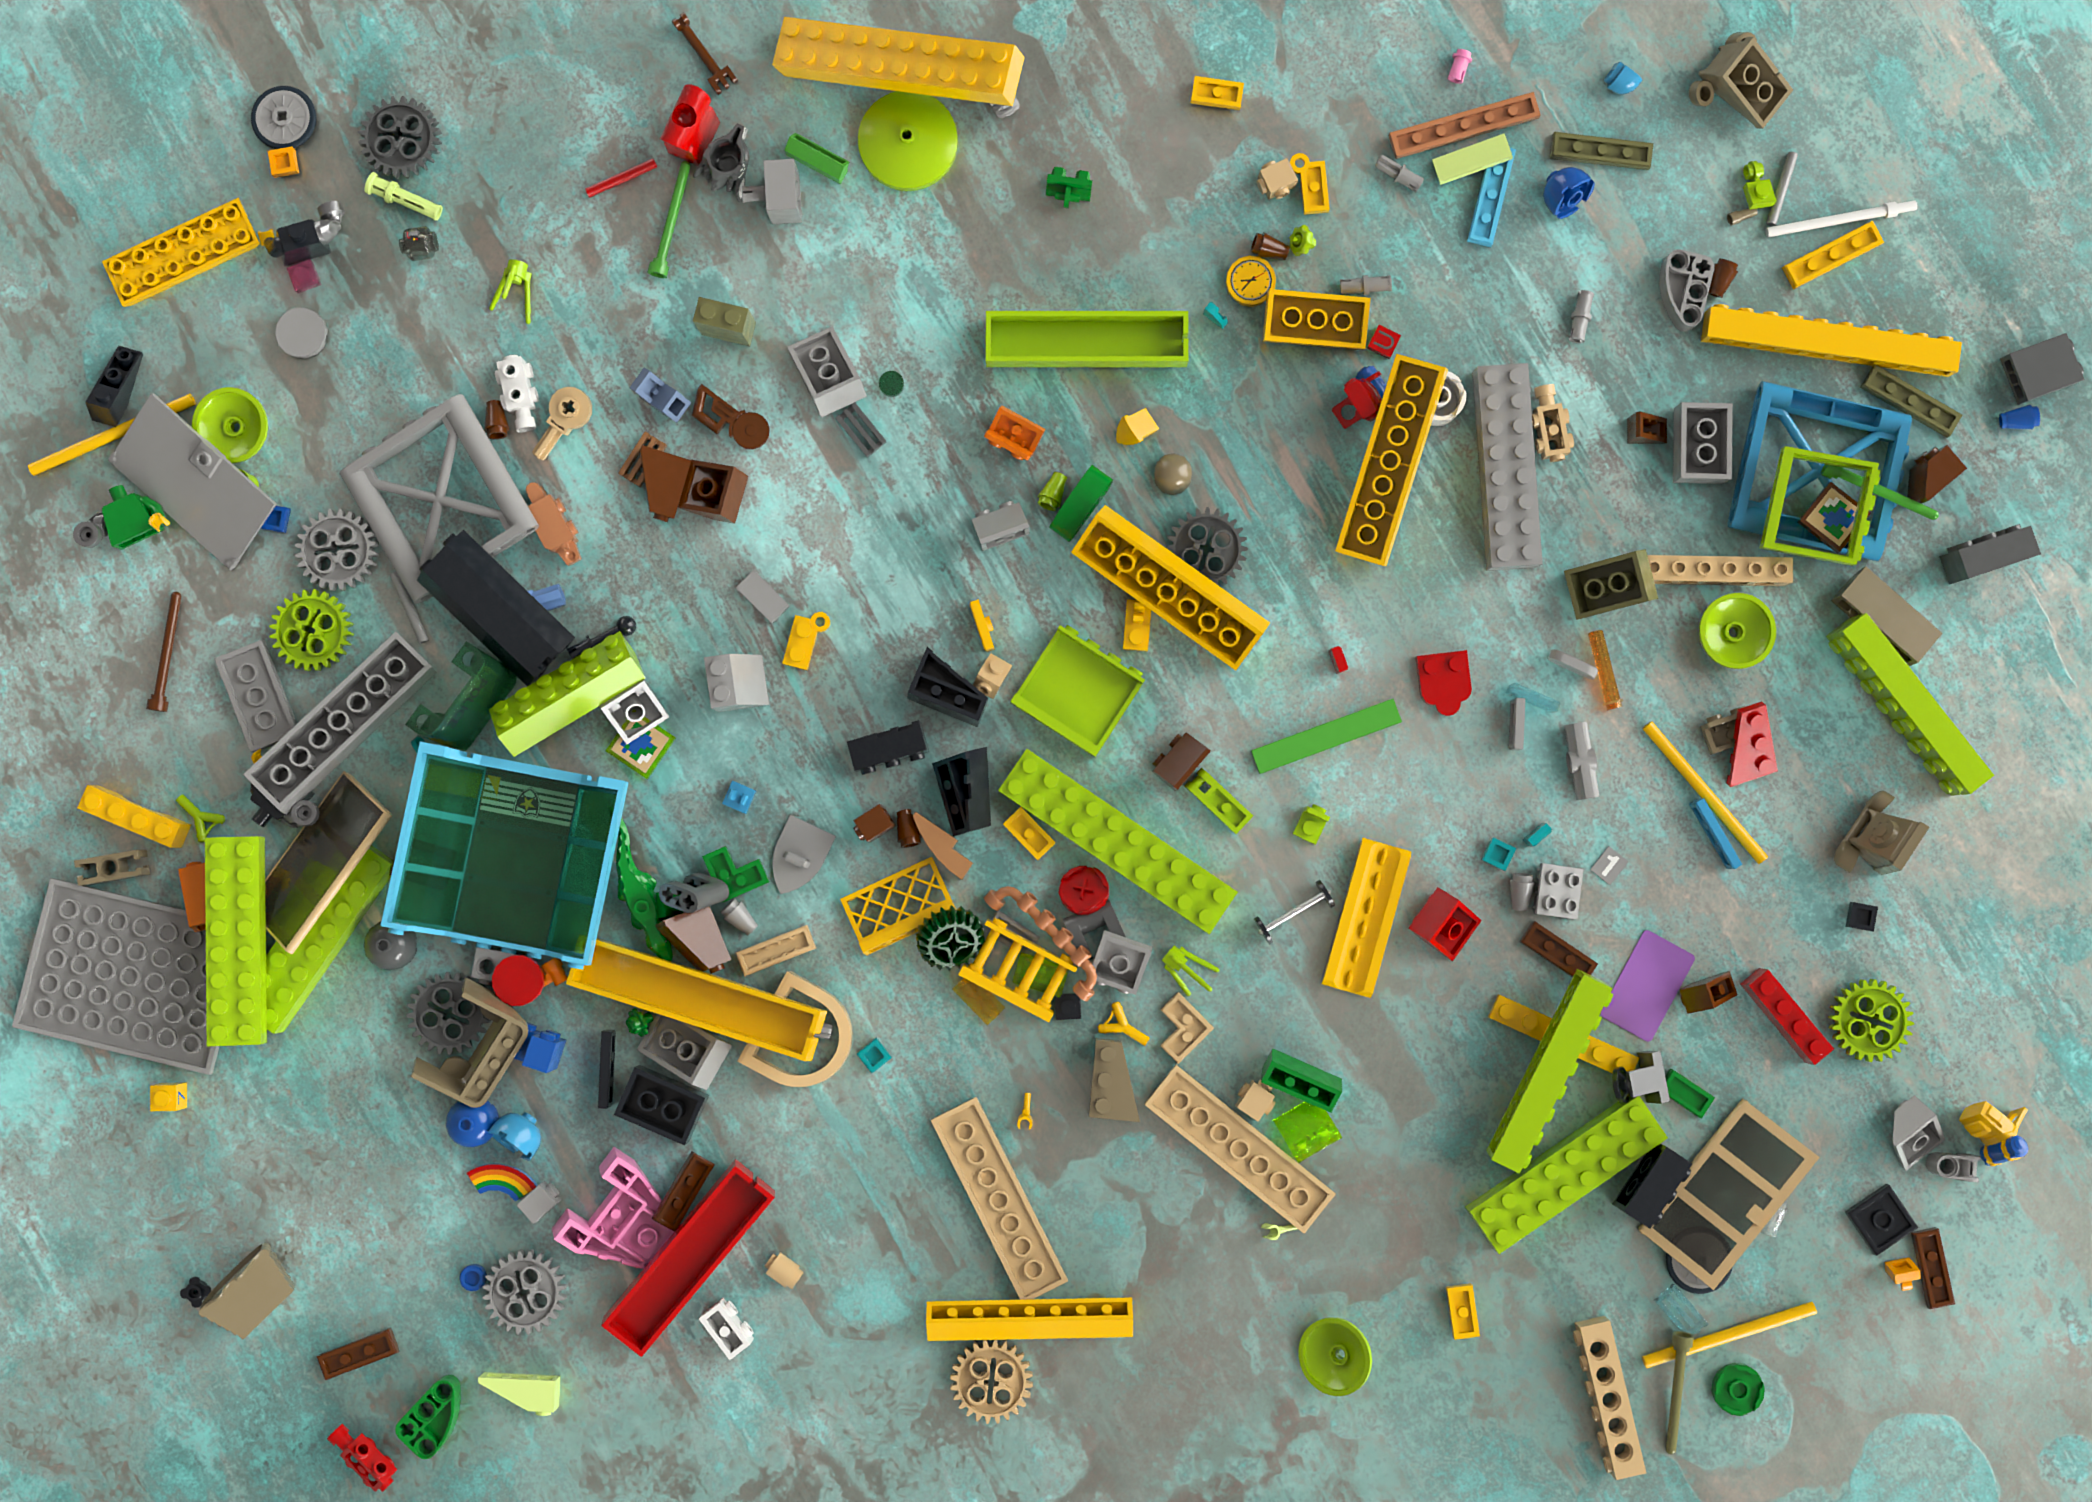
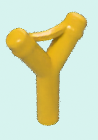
(1122, 1025)

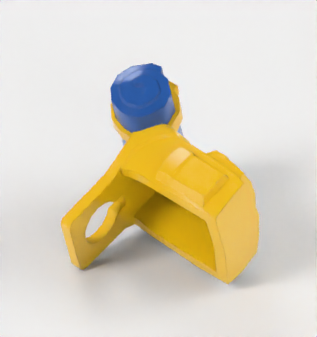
(1995, 1132)

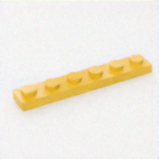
(1535, 1024)

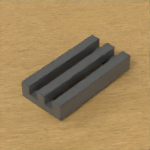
(848, 413)

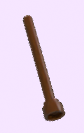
(158, 699)

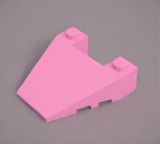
(623, 1222)

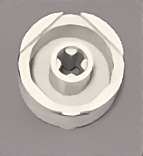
(1452, 401)

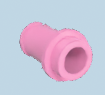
(1459, 66)

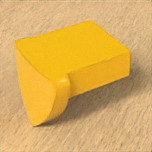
(1135, 428)

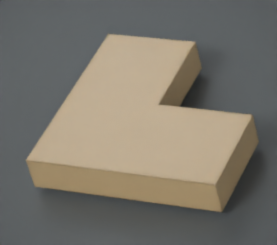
(1190, 1031)

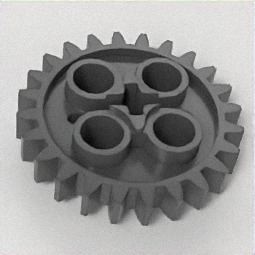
(396, 159)
(1229, 554)
(438, 1034)

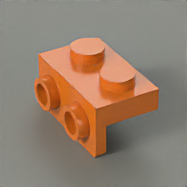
(1014, 433)

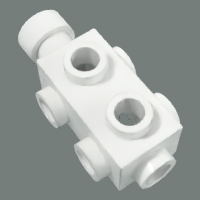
(519, 383)

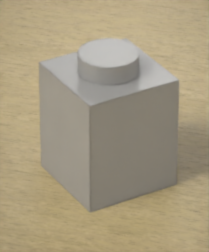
(539, 1201)

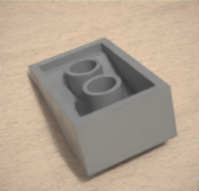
(827, 371)
(685, 1050)

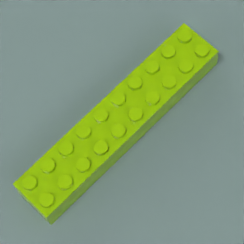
(1118, 841)

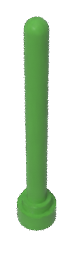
(659, 267)
(1833, 471)

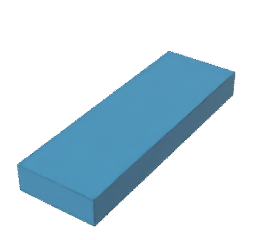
(1715, 834)

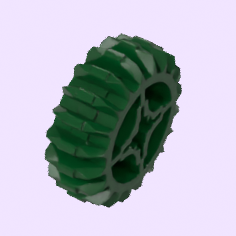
(947, 933)

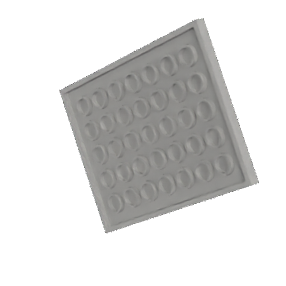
(118, 977)

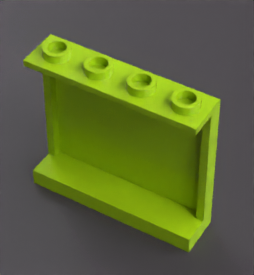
(1078, 690)

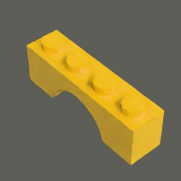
(133, 817)

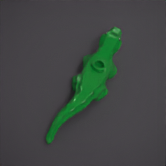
(638, 892)

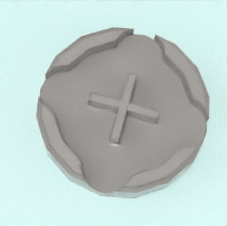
(301, 333)

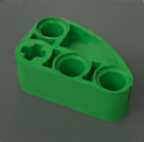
(1081, 503)
(431, 1426)

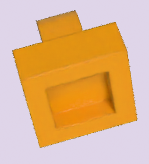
(1903, 1272)

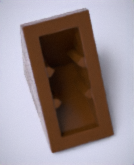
(1646, 429)

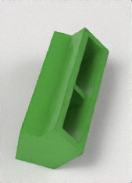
(816, 157)

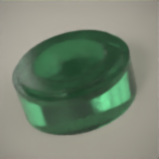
(891, 383)

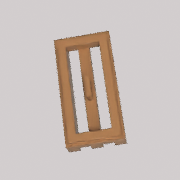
(634, 454)

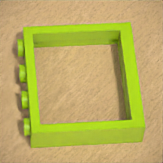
(1860, 524)

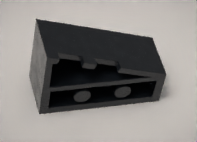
(946, 691)
(888, 748)
(965, 790)

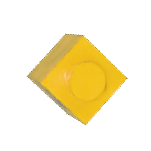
(168, 1096)

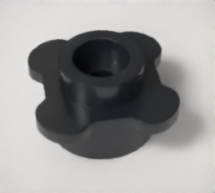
(199, 1285)

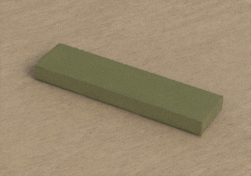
(1601, 150)
(1911, 401)

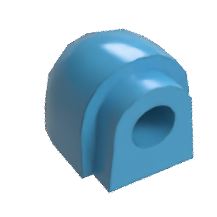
(1622, 79)

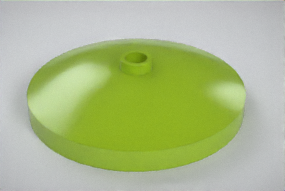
(913, 161)

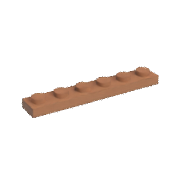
(1464, 125)

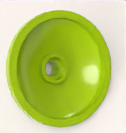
(219, 414)
(1753, 627)
(1324, 1364)

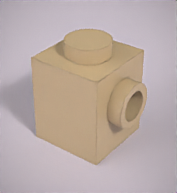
(1276, 179)
(1255, 1099)

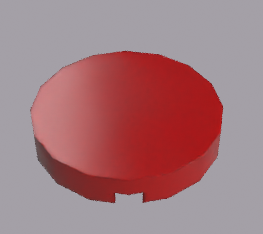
(1084, 890)
(518, 980)

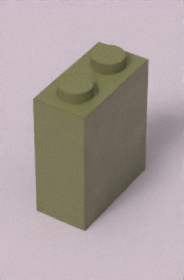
(724, 321)

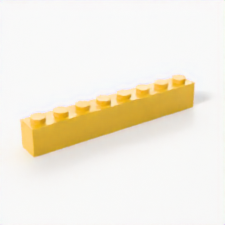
(1029, 1319)

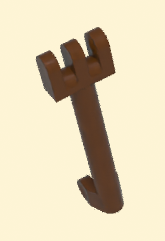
(719, 75)

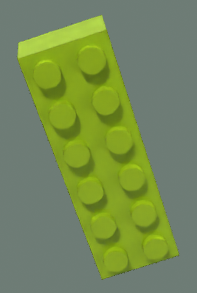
(566, 694)

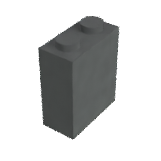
(2042, 368)

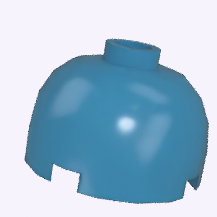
(517, 1133)

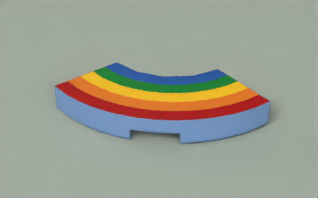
(502, 1178)

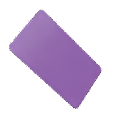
(1648, 985)

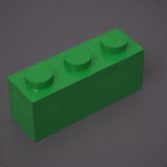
(1301, 1080)

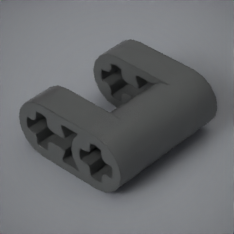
(694, 898)
(1083, 924)

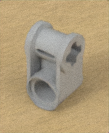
(1958, 1165)

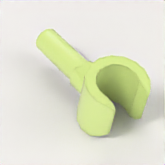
(1275, 1230)

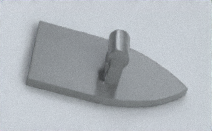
(799, 854)

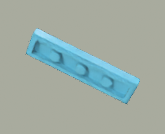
(1489, 203)

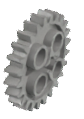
(339, 572)
(502, 1299)

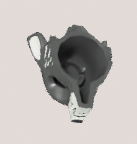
(726, 161)

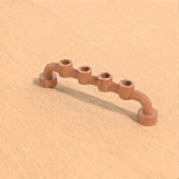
(1060, 937)

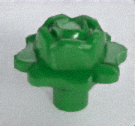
(638, 1022)

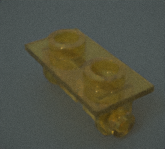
(979, 1000)

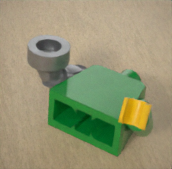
(124, 520)

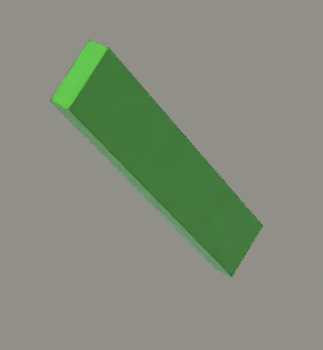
(1326, 736)

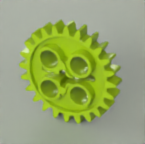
(290, 622)
(1864, 1041)

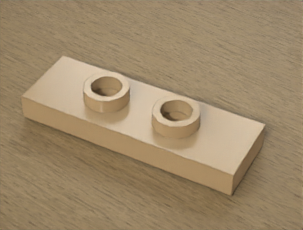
(776, 950)

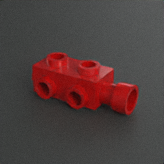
(368, 1456)

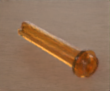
(1605, 670)

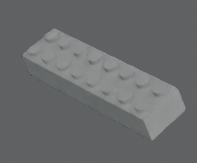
(1507, 467)
(340, 723)

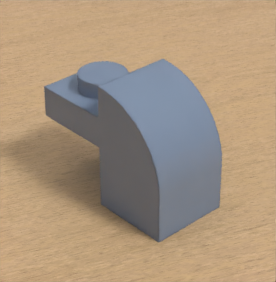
(660, 395)

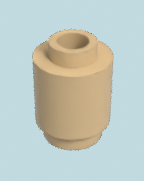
(783, 1270)

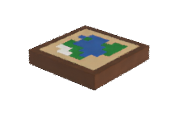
(1831, 517)

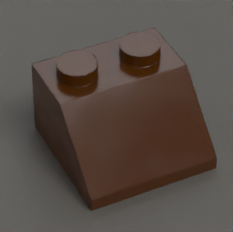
(1933, 473)
(713, 491)
(1180, 760)

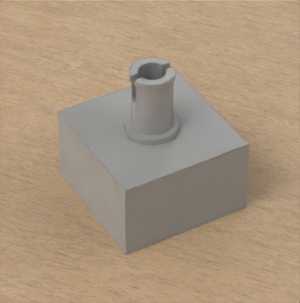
(779, 191)

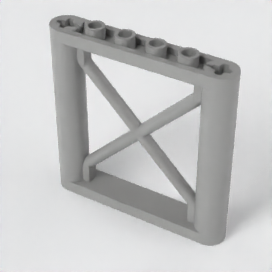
(461, 424)

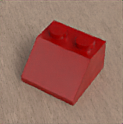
(1445, 923)

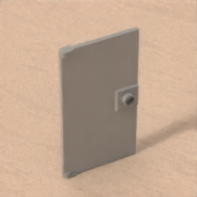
(192, 481)

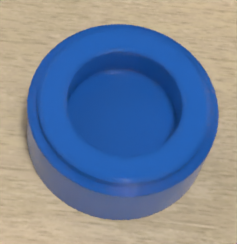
(473, 1277)

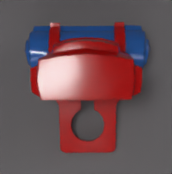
(1365, 394)

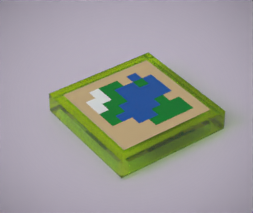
(643, 752)

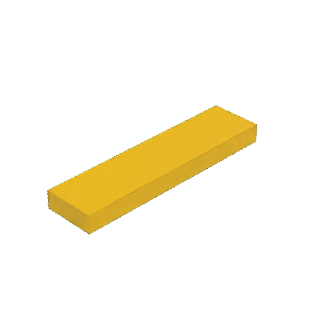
(1832, 255)

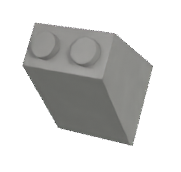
(736, 681)

